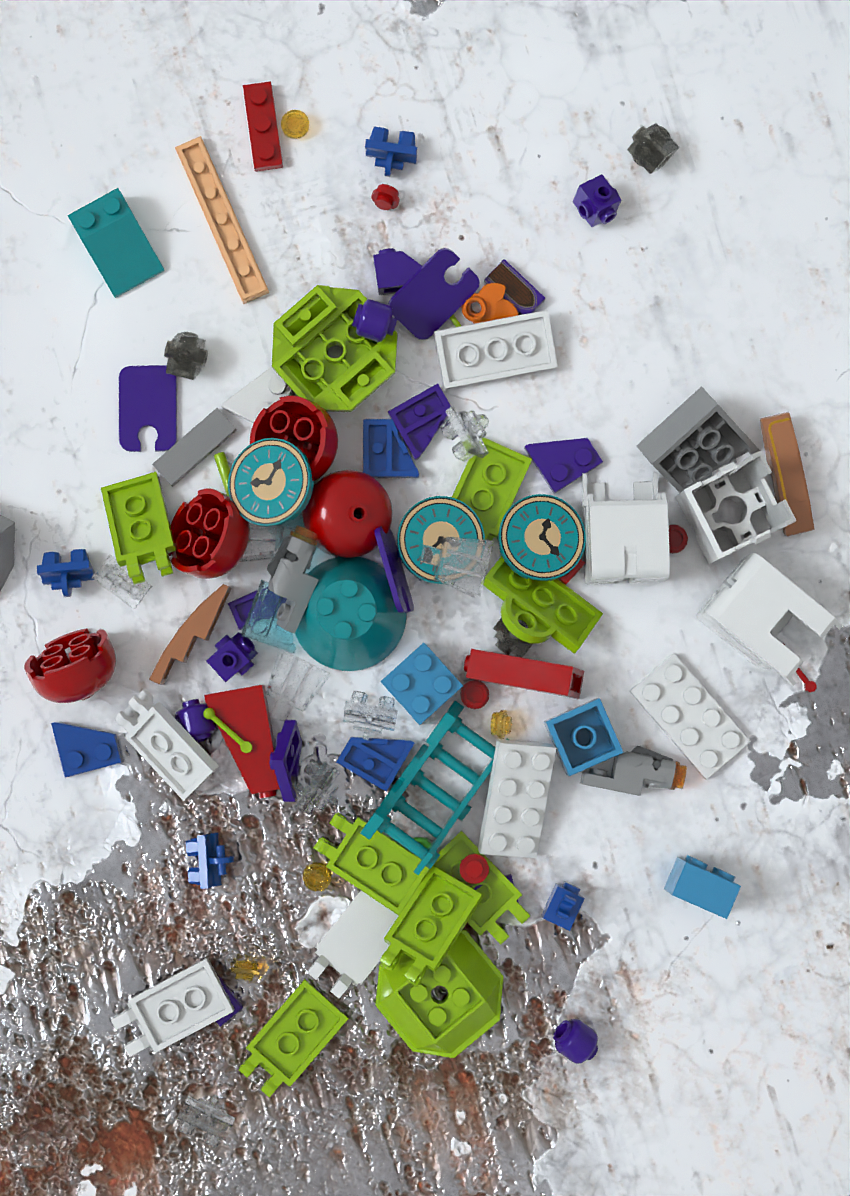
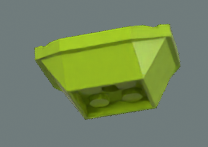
(306, 335)
(446, 1024)

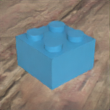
(421, 683)
(583, 737)
(701, 887)

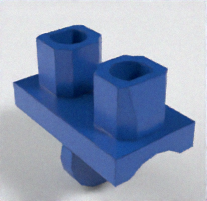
(391, 154)
(66, 574)
(211, 860)

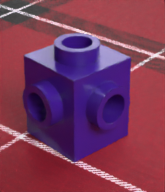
(597, 201)
(232, 656)

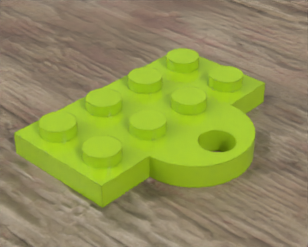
(544, 606)

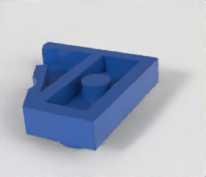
(385, 451)
(85, 748)
(375, 759)

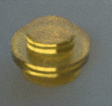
(295, 124)
(501, 724)
(317, 876)
(245, 970)

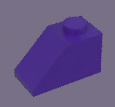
(393, 270)

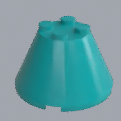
(350, 615)

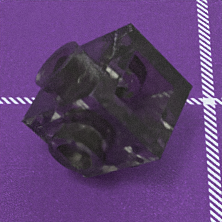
(652, 147)
(185, 355)
(507, 644)

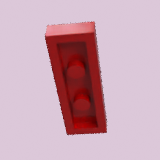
(262, 126)

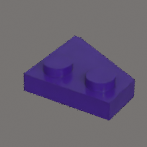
(420, 418)
(563, 460)
(286, 758)

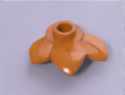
(492, 304)

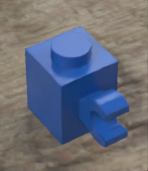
(563, 905)

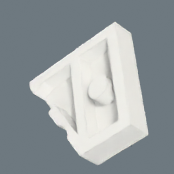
(257, 395)

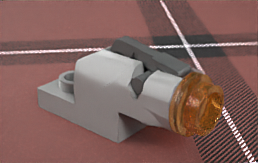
(289, 576)
(638, 768)

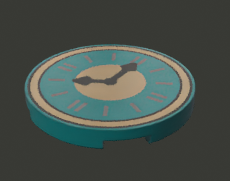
(270, 482)
(428, 525)
(541, 537)

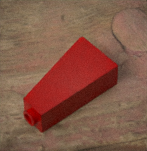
(524, 673)
(249, 717)

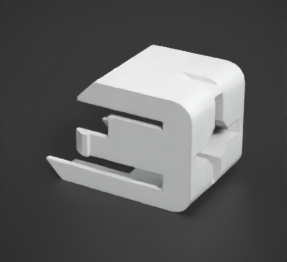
(736, 484)
(626, 536)
(754, 609)

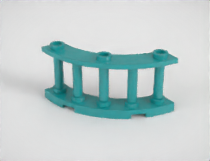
(413, 775)

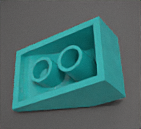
(116, 242)

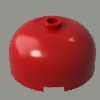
(303, 425)
(333, 508)
(208, 535)
(66, 681)

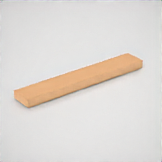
(222, 220)

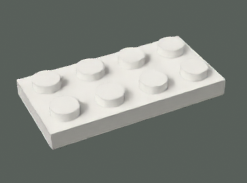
(495, 349)
(689, 716)
(516, 798)

